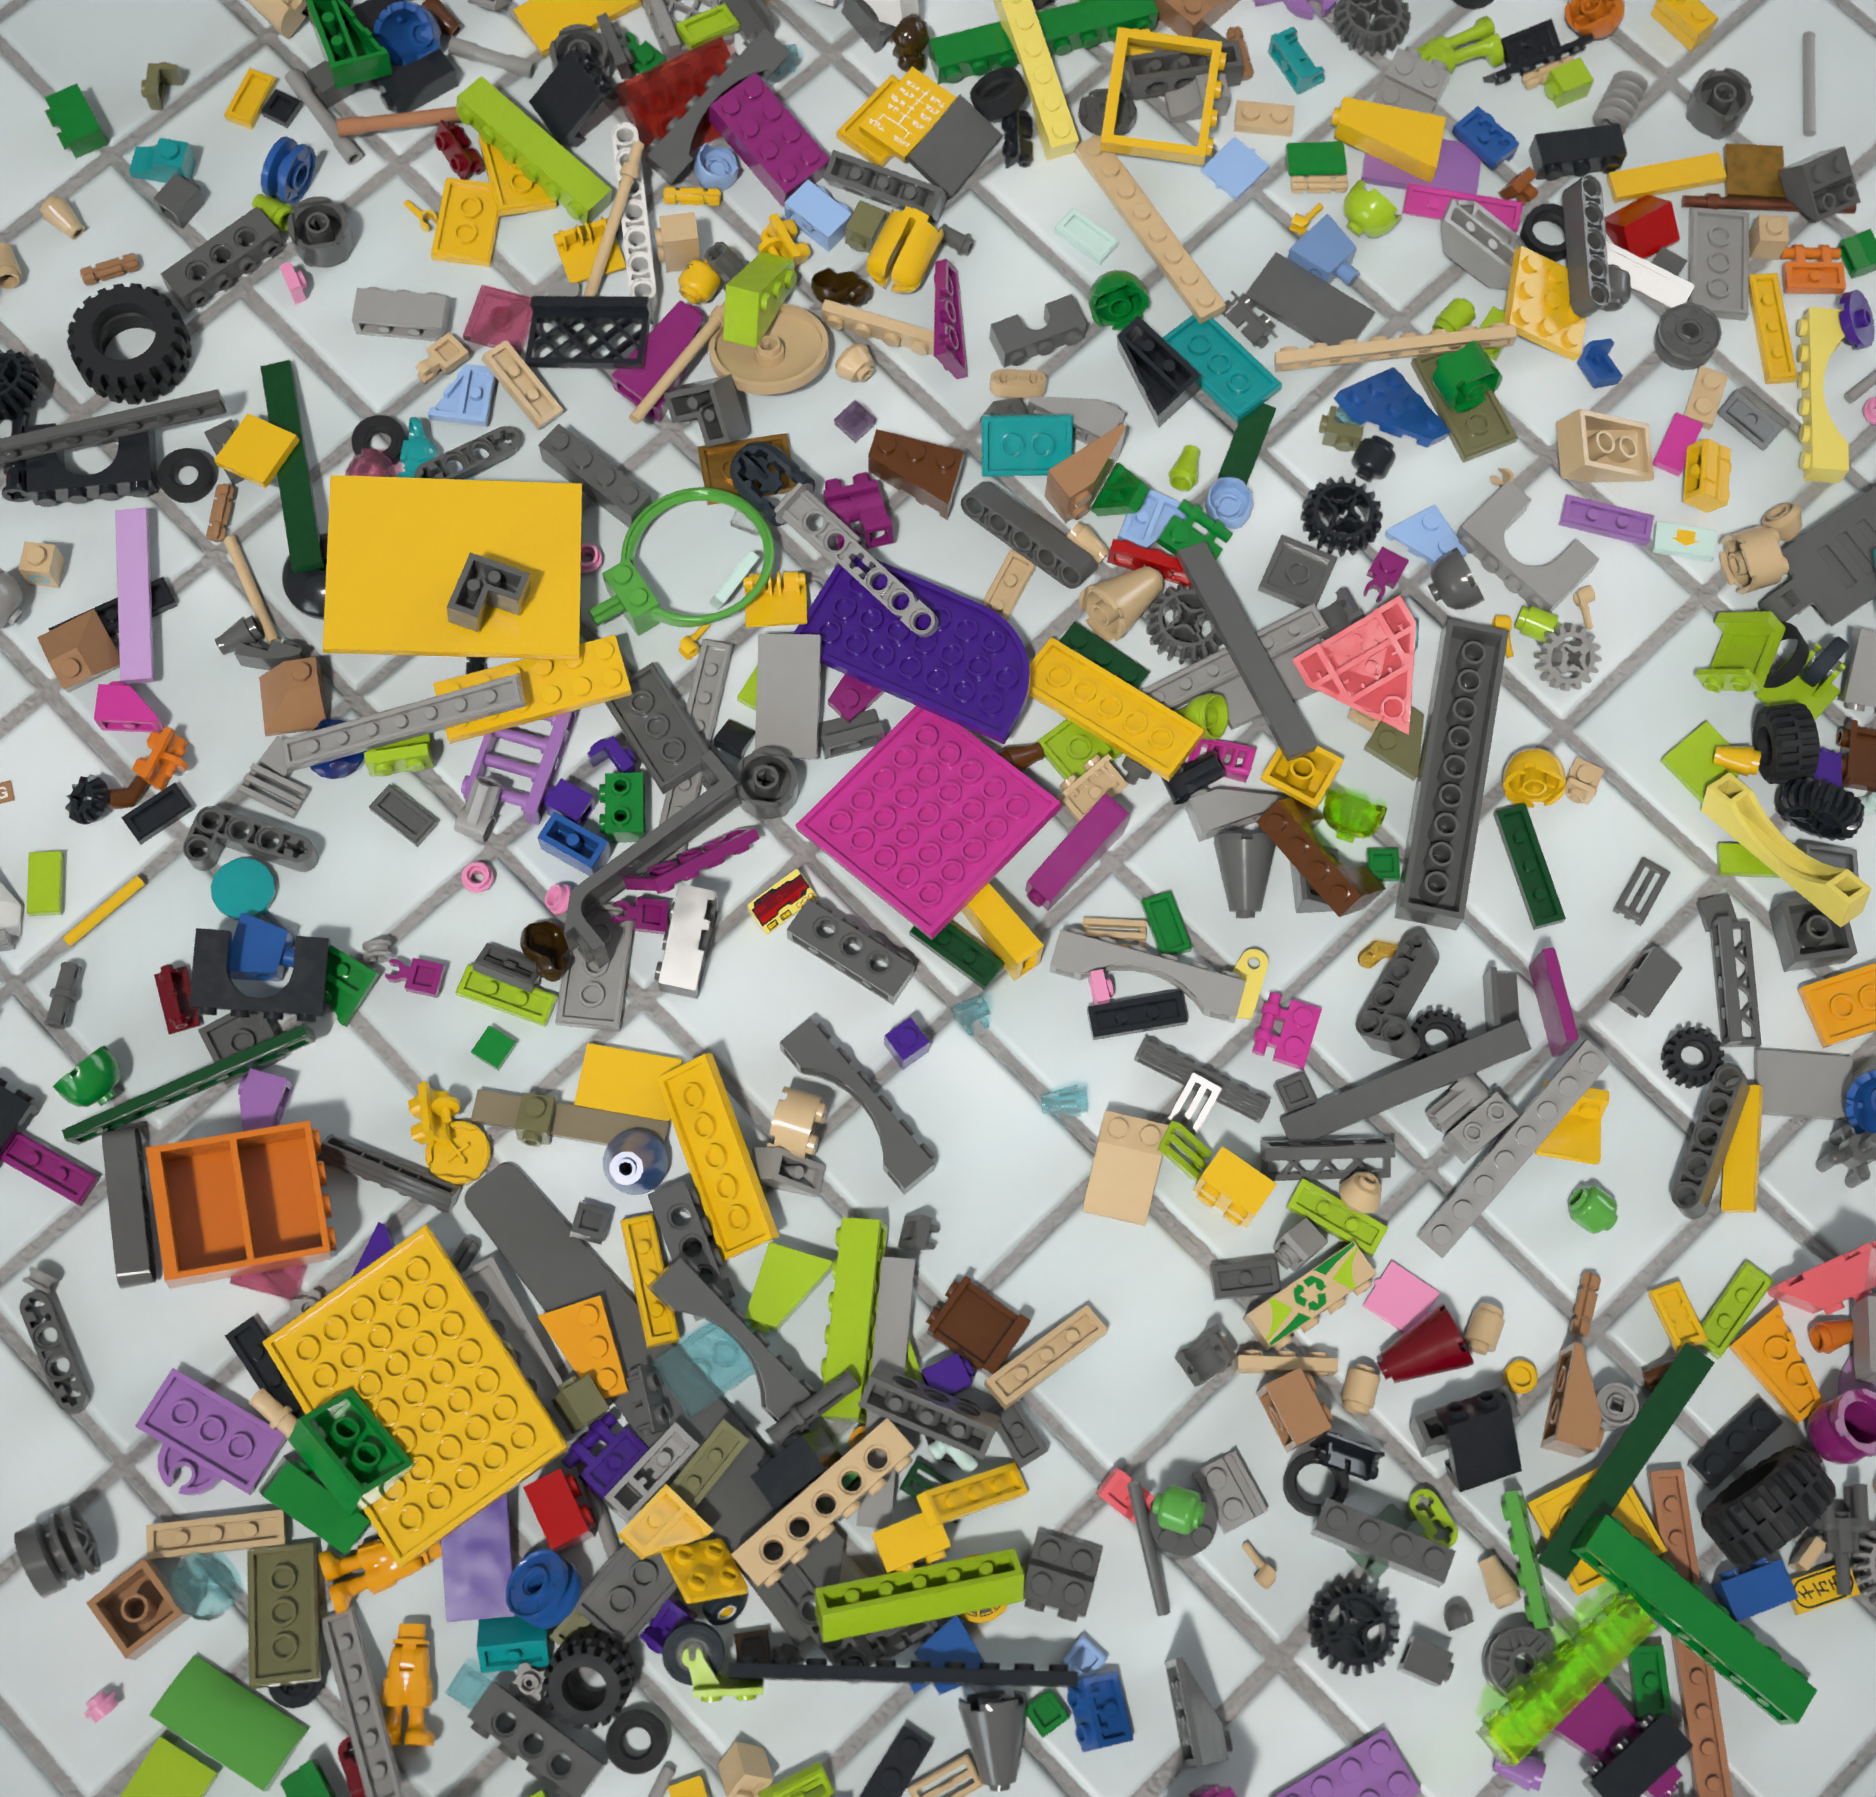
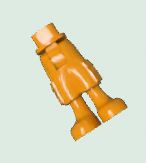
(379, 1567)
(408, 1685)

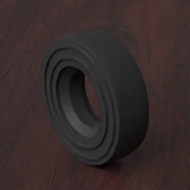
(379, 424)
(181, 458)
(617, 1732)

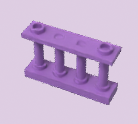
(541, 774)

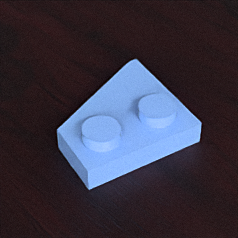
(466, 398)
(1149, 520)
(1426, 535)

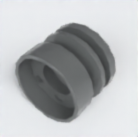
(49, 1555)

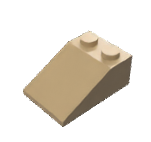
(1603, 448)
(1124, 1168)

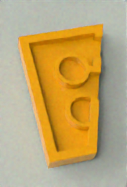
(588, 1344)
(1774, 1361)

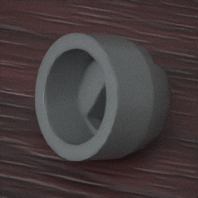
(1457, 1617)

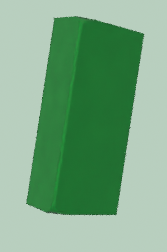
(1315, 158)

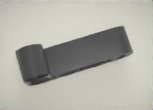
(253, 844)
(1384, 1014)

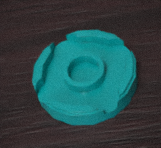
(243, 887)

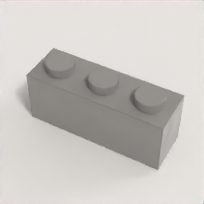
(400, 314)

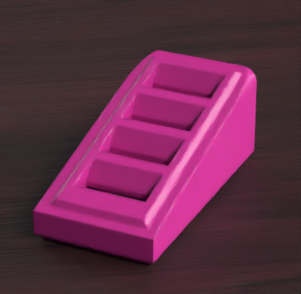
(1235, 750)

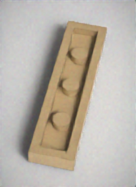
(872, 325)
(1045, 1357)
(216, 1534)

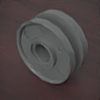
(1688, 320)
(1502, 1650)

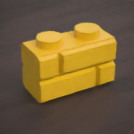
(1686, 20)
(1707, 475)

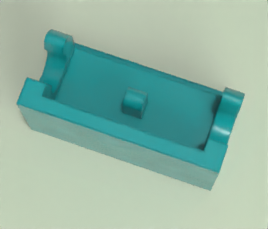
(1294, 61)

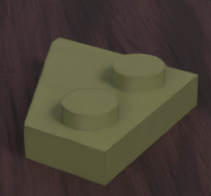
(1398, 748)

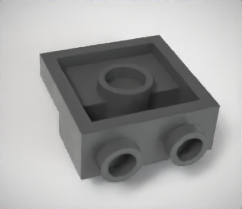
(1060, 1576)

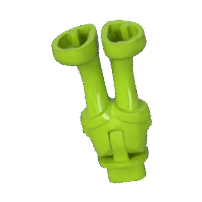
(1488, 46)

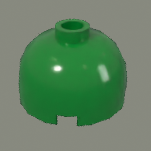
(1117, 299)
(91, 1080)

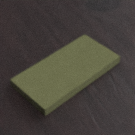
(1472, 431)
(283, 1615)

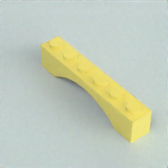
(1047, 98)
(1824, 449)
(1827, 887)

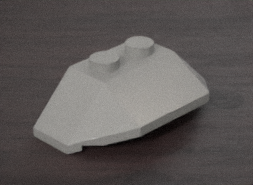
(1479, 242)

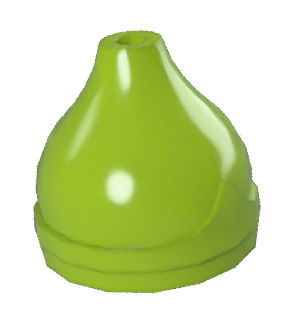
(1209, 713)

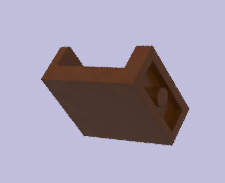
(1858, 756)
(976, 1326)

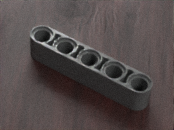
(1586, 246)
(1028, 535)
(1715, 1154)
(128, 1207)

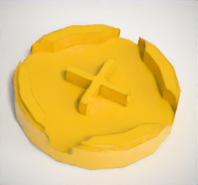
(462, 1158)

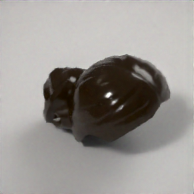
(910, 41)
(840, 287)
(546, 947)

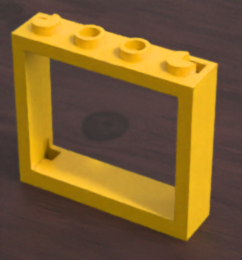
(1159, 149)

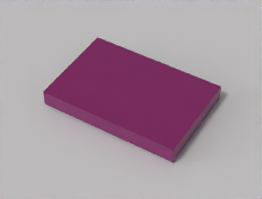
(1553, 1002)

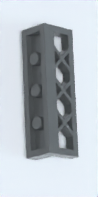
(1728, 984)
(1326, 1151)

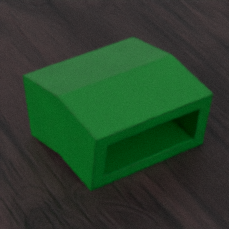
(1859, 253)

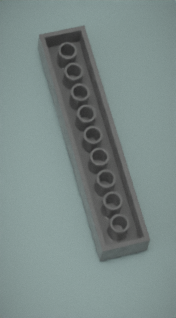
(1452, 775)

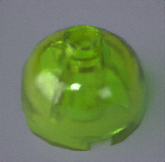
(1352, 816)

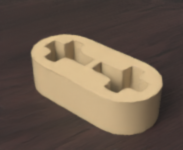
(1017, 383)

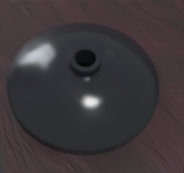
(307, 588)

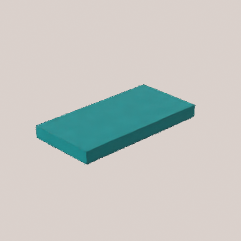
(1226, 368)

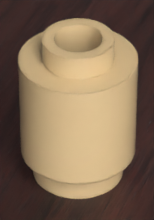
(1484, 1329)
(1360, 1390)

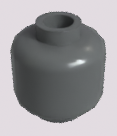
(1619, 288)

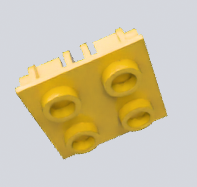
(579, 249)
(779, 602)

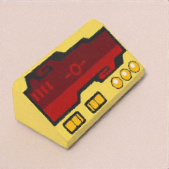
(781, 901)

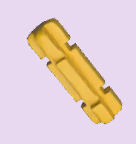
(691, 195)

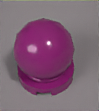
(1845, 1427)

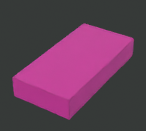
(1672, 451)

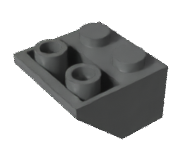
(1821, 184)

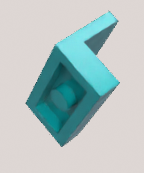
(508, 1642)

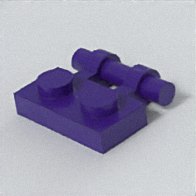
(612, 1463)

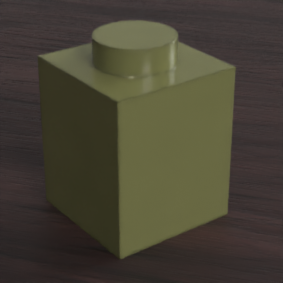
(864, 226)
(579, 1403)

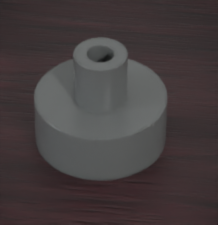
(1135, 771)

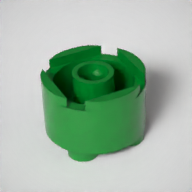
(1465, 377)

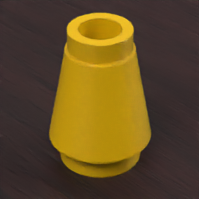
(1738, 759)

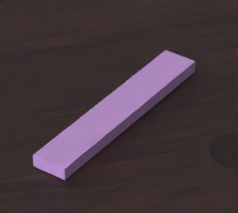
(134, 596)

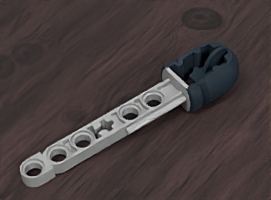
(799, 507)

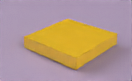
(256, 450)

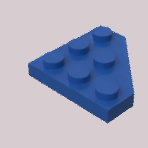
(1393, 405)

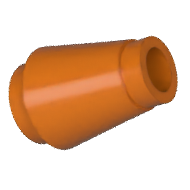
(1831, 1335)

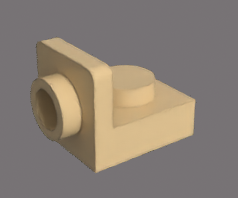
(1582, 781)

